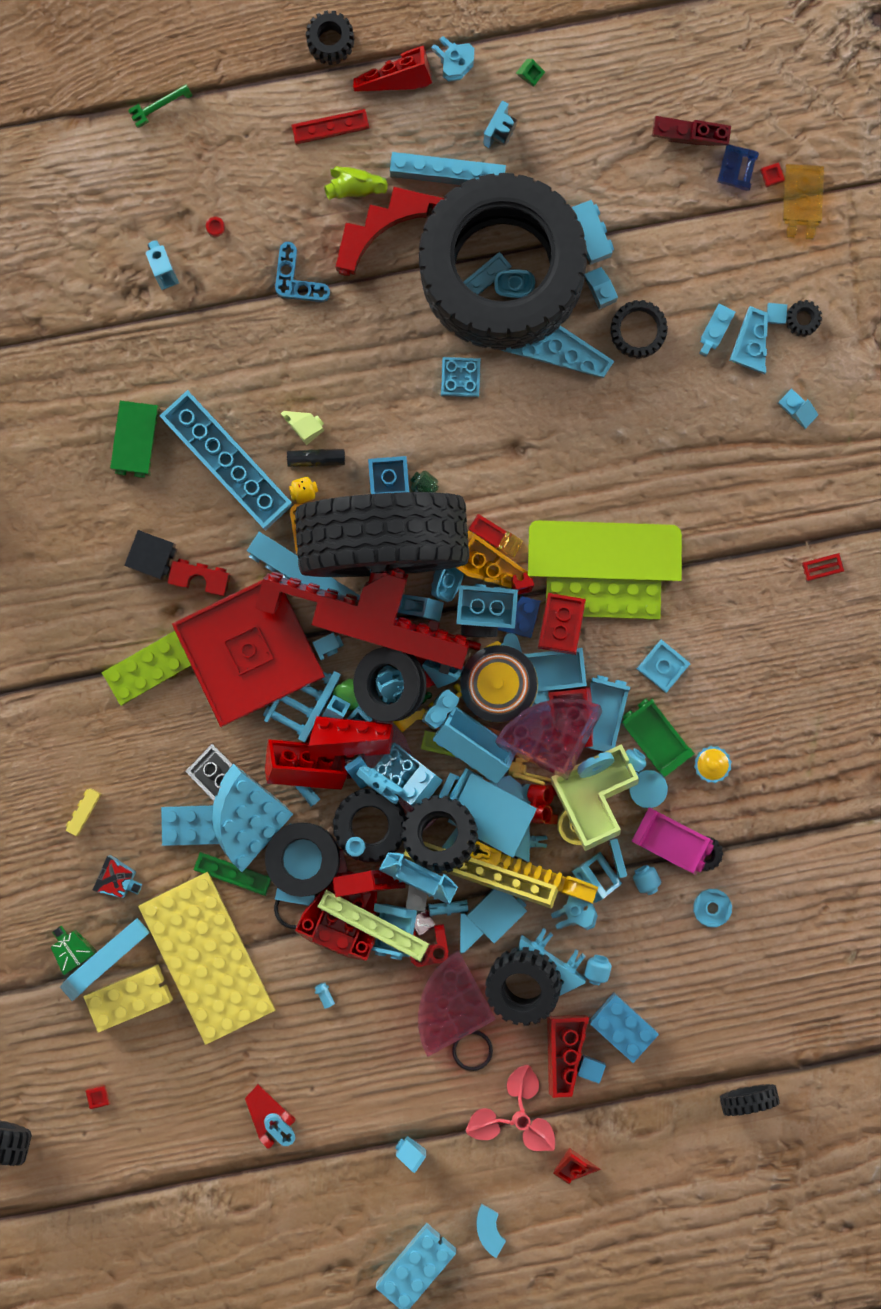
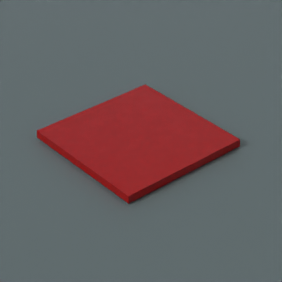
(247, 654)

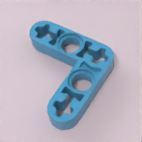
(293, 285)

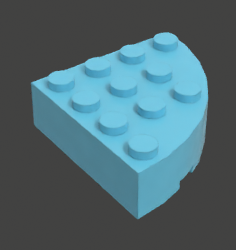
(245, 817)

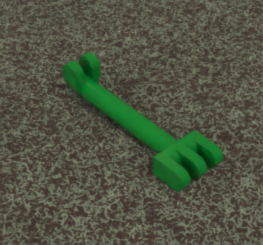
(142, 113)

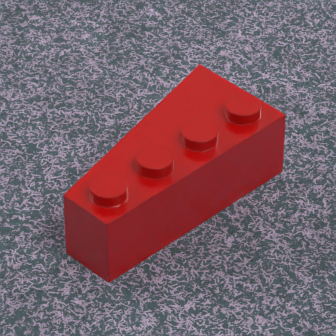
(349, 737)
(565, 1044)

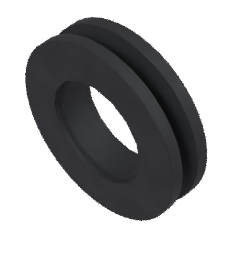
(365, 684)
(275, 863)

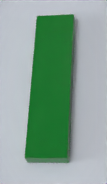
(230, 873)

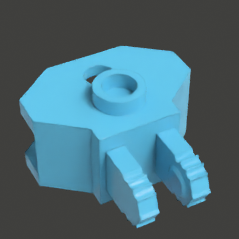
(453, 59)
(390, 685)
(576, 915)

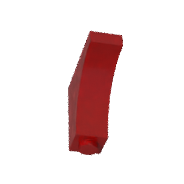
(365, 883)

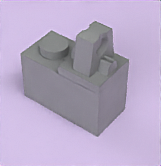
(416, 899)

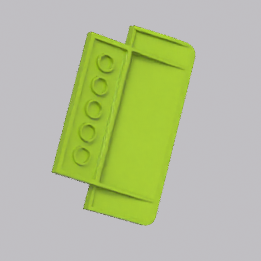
(607, 564)

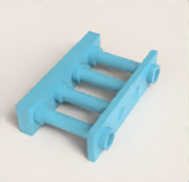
(311, 713)

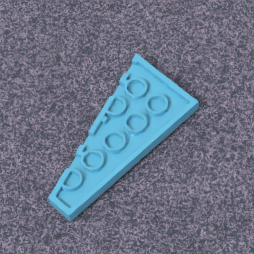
(567, 351)

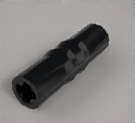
(318, 457)

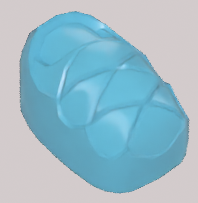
(514, 283)
(446, 584)

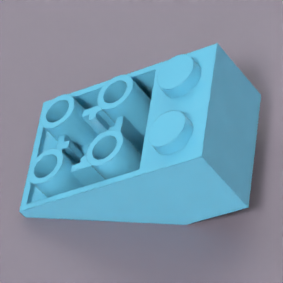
(408, 774)

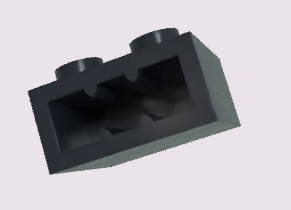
(151, 555)

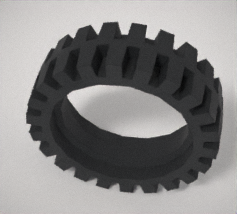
(648, 308)
(749, 1100)

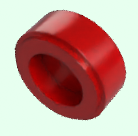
(215, 226)

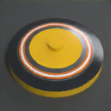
(498, 683)

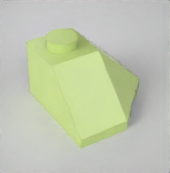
(304, 425)

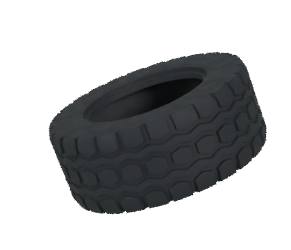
(511, 202)
(397, 529)

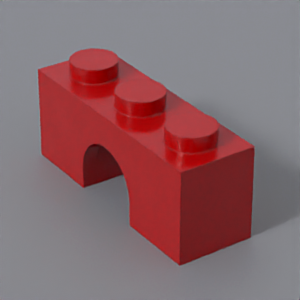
(216, 580)

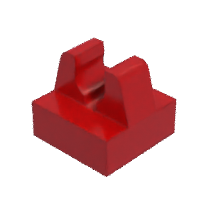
(523, 586)

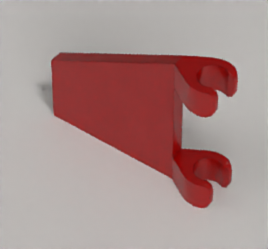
(260, 1105)

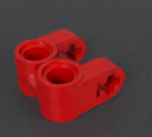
(540, 797)
(429, 954)

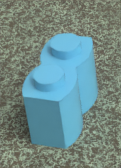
(443, 704)

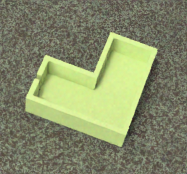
(586, 798)

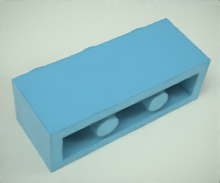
(596, 241)

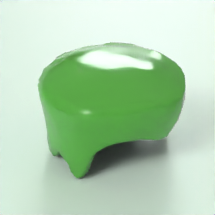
(346, 692)

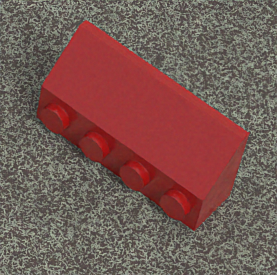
(291, 765)

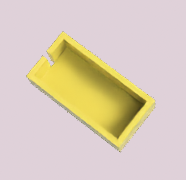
(127, 998)

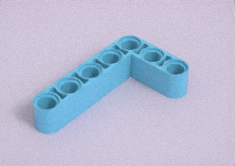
(104, 959)

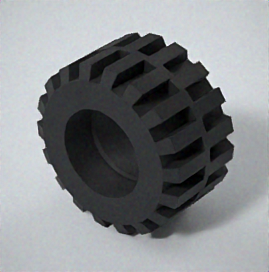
(327, 22)

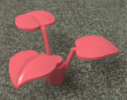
(537, 1136)

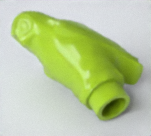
(354, 183)

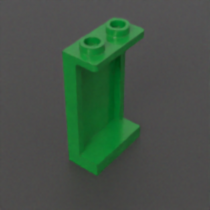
(134, 438)
(656, 737)

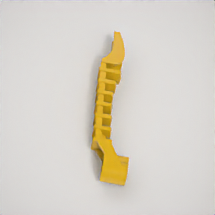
(566, 885)

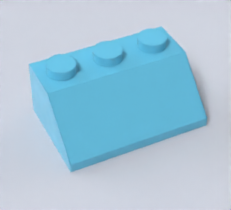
(487, 606)

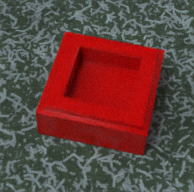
(772, 175)
(97, 1097)

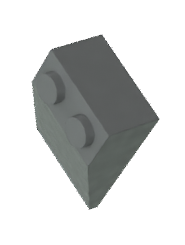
(210, 770)

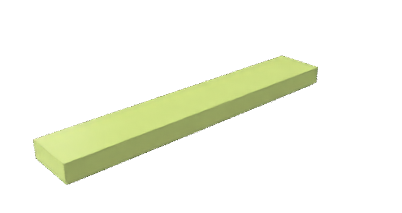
(373, 925)

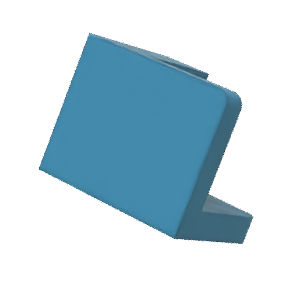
(591, 1069)

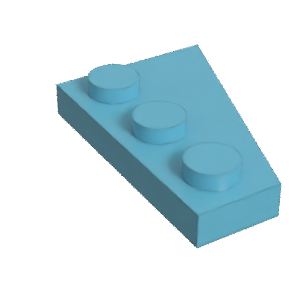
(751, 342)

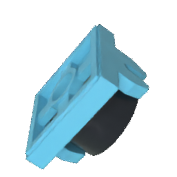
(500, 126)

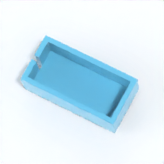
(559, 670)
(473, 745)
(416, 1268)

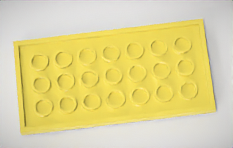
(206, 958)

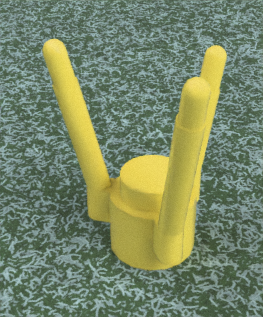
(518, 770)

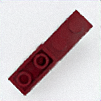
(690, 132)

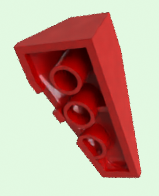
(406, 73)

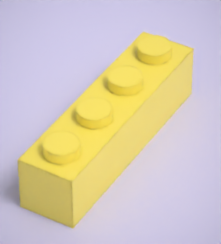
(83, 811)

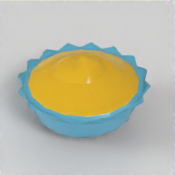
(712, 764)

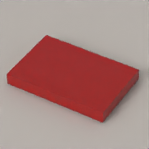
(561, 623)

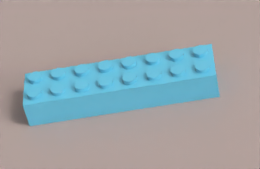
(226, 460)

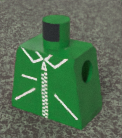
(71, 949)

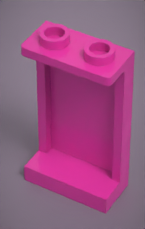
(673, 841)

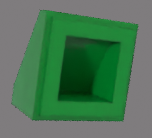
(530, 72)

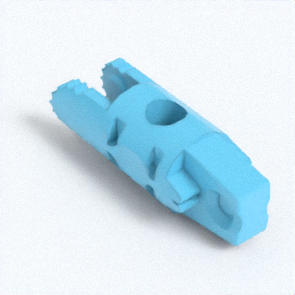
(380, 783)

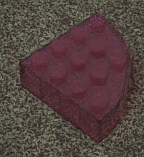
(551, 733)
(451, 1005)

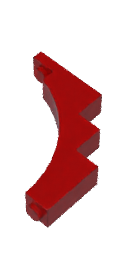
(356, 239)

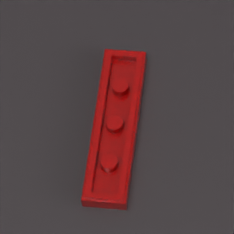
(330, 126)

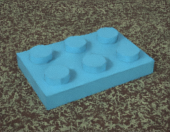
(187, 825)

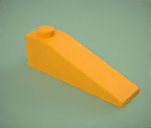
(489, 563)

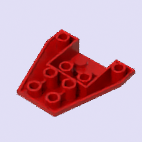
(333, 932)

